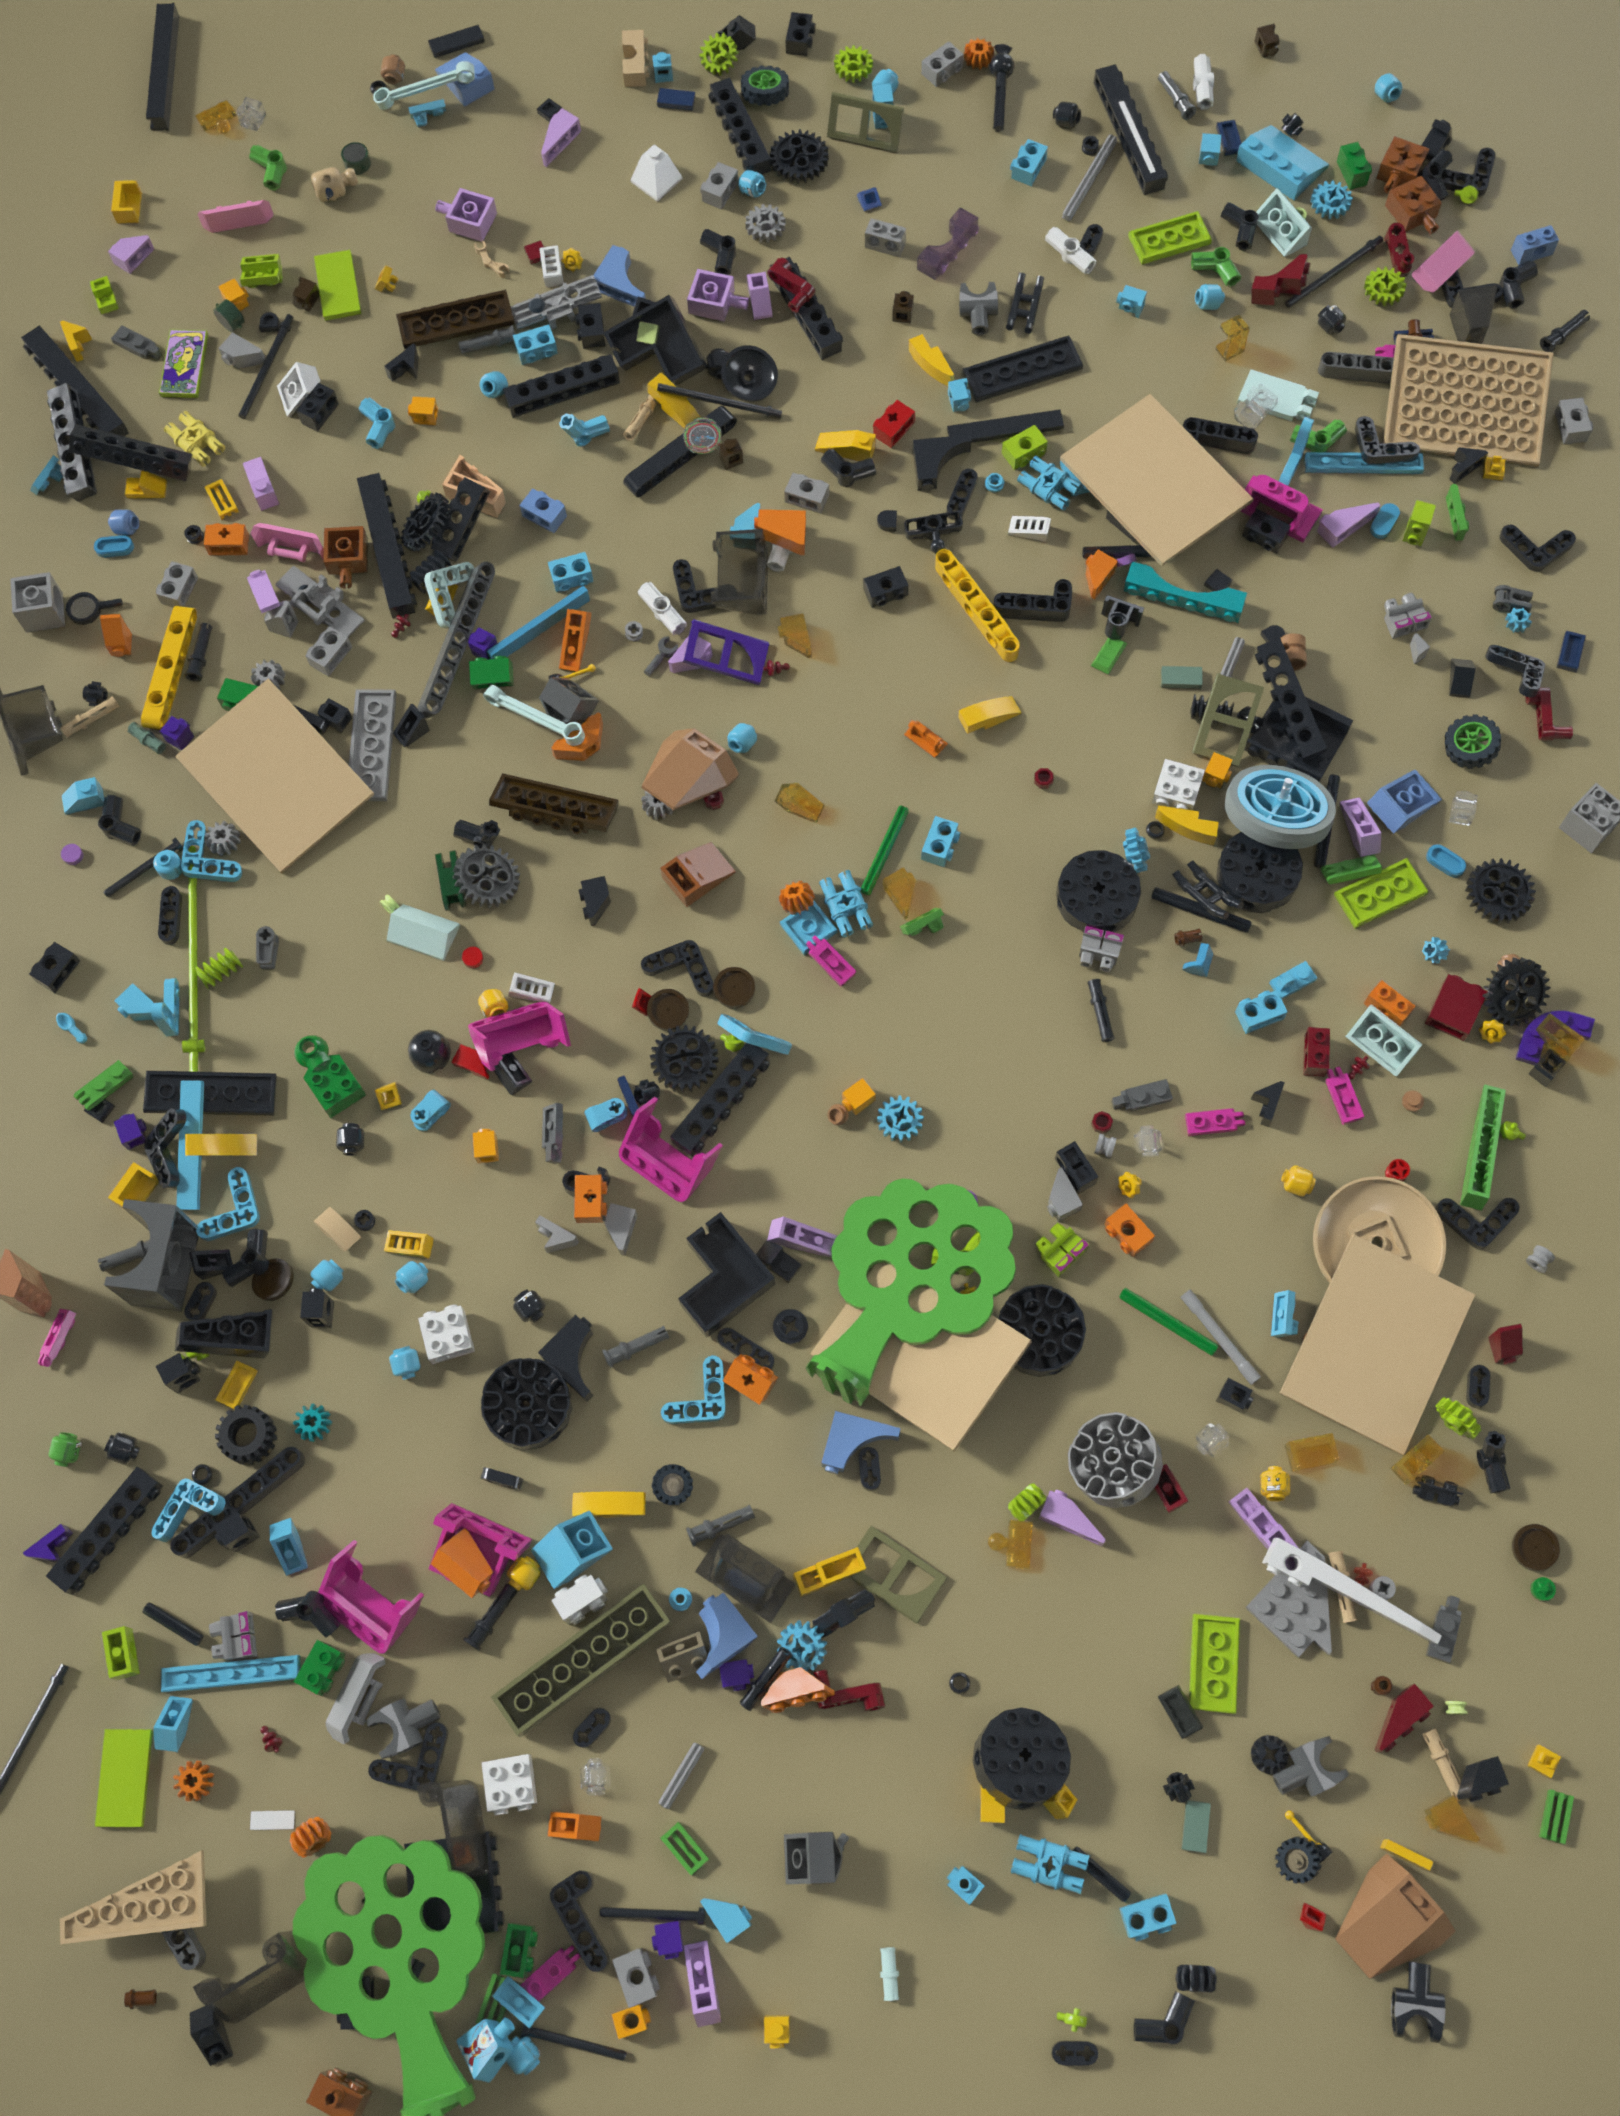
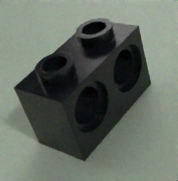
(799, 34)
(317, 407)
(1076, 1167)
(179, 1372)

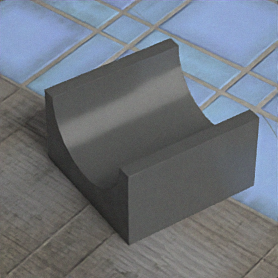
(166, 1268)

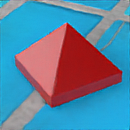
(641, 1001)
(1312, 1917)

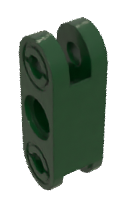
(449, 892)

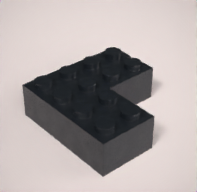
(674, 343)
(734, 1278)

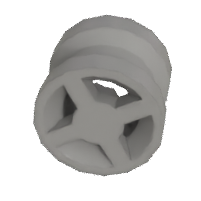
(1105, 1145)
(1540, 1259)
(1380, 1590)

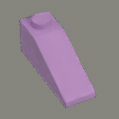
(560, 133)
(260, 483)
(1344, 522)
(263, 591)
(1361, 827)
(800, 1237)
(1067, 1516)
(702, 1984)

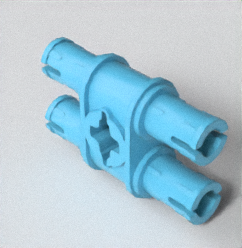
(1049, 483)
(839, 910)
(1039, 1871)

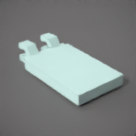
(1289, 395)

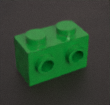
(1354, 165)
(491, 672)
(320, 1668)
(517, 1950)

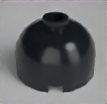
(429, 1051)

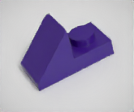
(45, 1546)

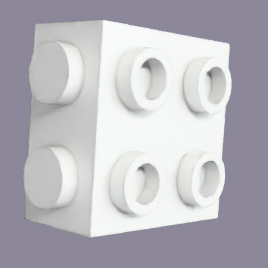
(1178, 785)
(446, 1334)
(580, 1599)
(509, 1784)

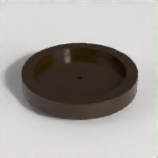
(734, 987)
(667, 1000)
(274, 1282)
(1546, 1546)

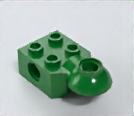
(327, 1075)

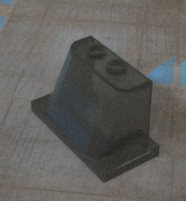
(29, 723)
(746, 1577)

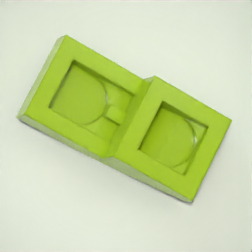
(104, 295)

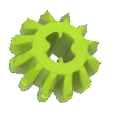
(1027, 1502)

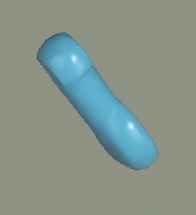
(67, 1023)

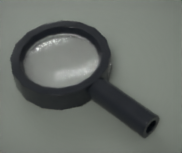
(85, 608)

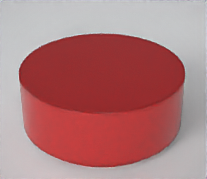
(472, 957)

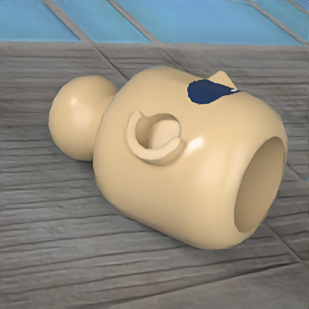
(331, 184)

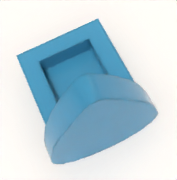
(1202, 963)

